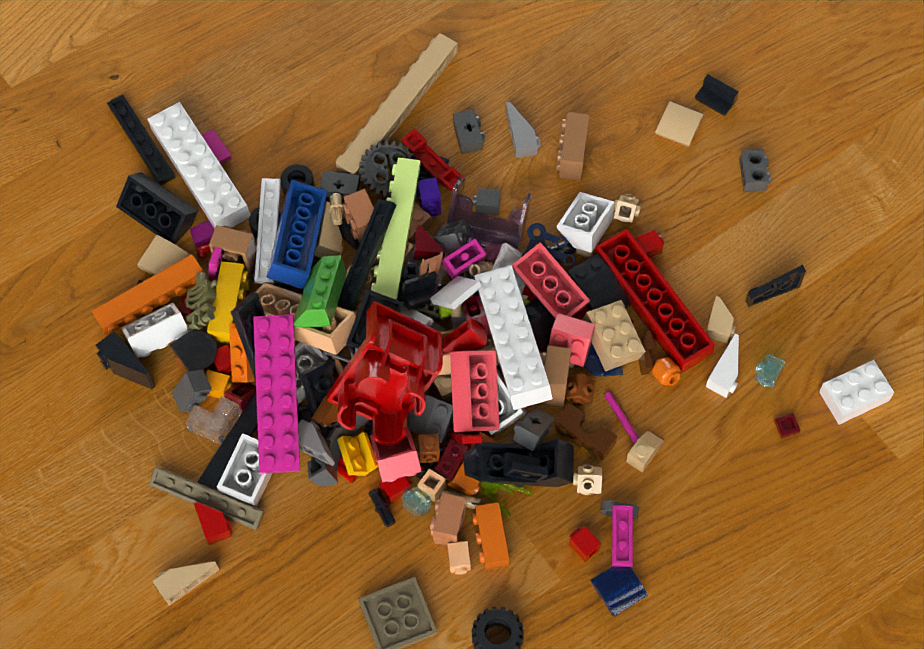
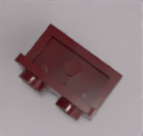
(451, 459)

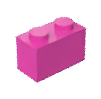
(463, 258)

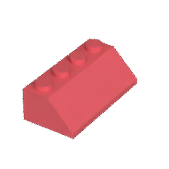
(550, 282)
(474, 391)

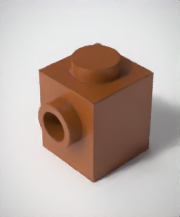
(428, 448)

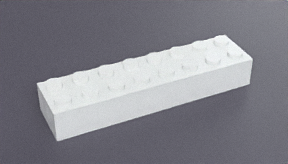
(199, 167)
(513, 338)

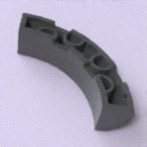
(321, 472)

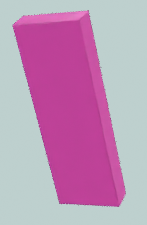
(214, 264)
(622, 535)

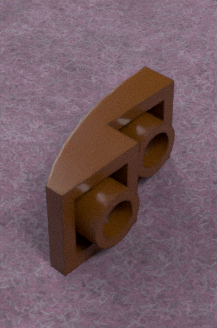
(646, 361)

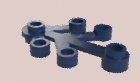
(549, 237)

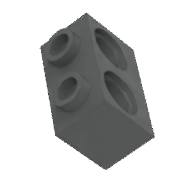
(750, 170)
(453, 236)

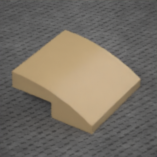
(679, 124)
(160, 256)

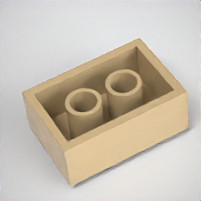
(614, 336)

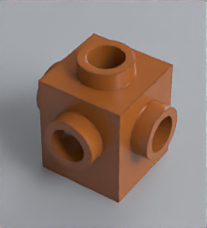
(579, 389)

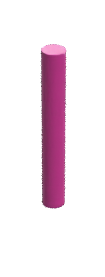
(622, 417)

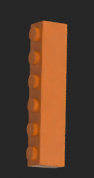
(147, 295)

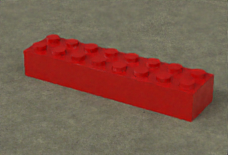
(656, 301)

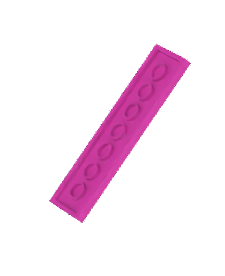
(276, 394)

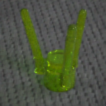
(494, 488)

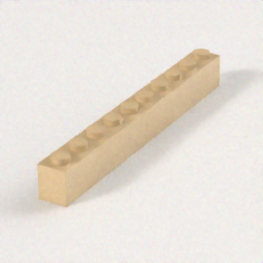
(399, 102)

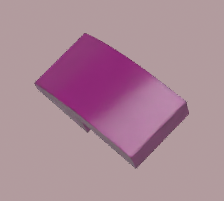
(202, 233)

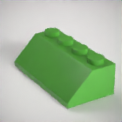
(321, 293)

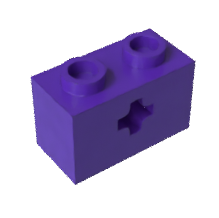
(429, 197)

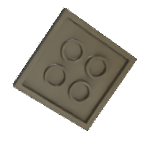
(398, 615)

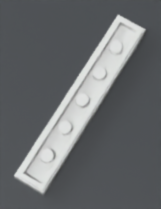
(267, 227)

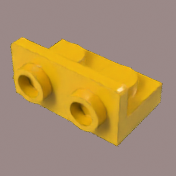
(357, 454)

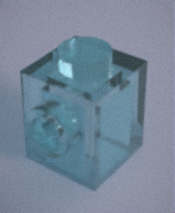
(769, 370)

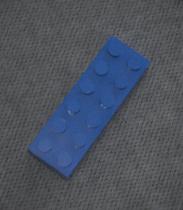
(297, 234)

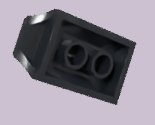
(358, 331)
(485, 463)

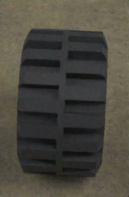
(501, 618)

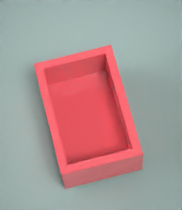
(396, 459)

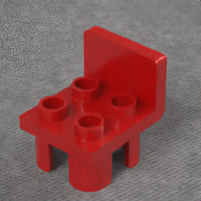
(388, 374)

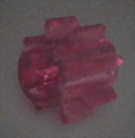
(492, 253)

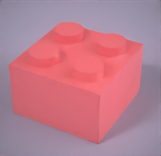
(572, 334)

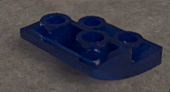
(618, 588)

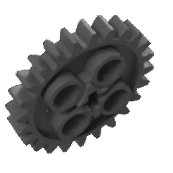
(371, 170)

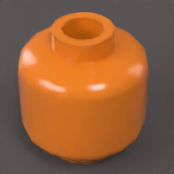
(666, 371)

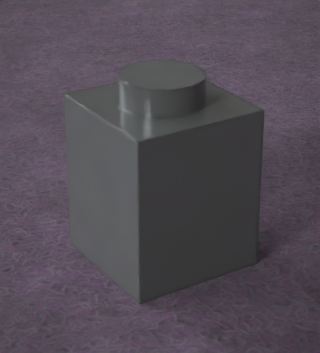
(487, 201)

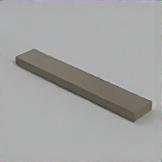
(196, 492)

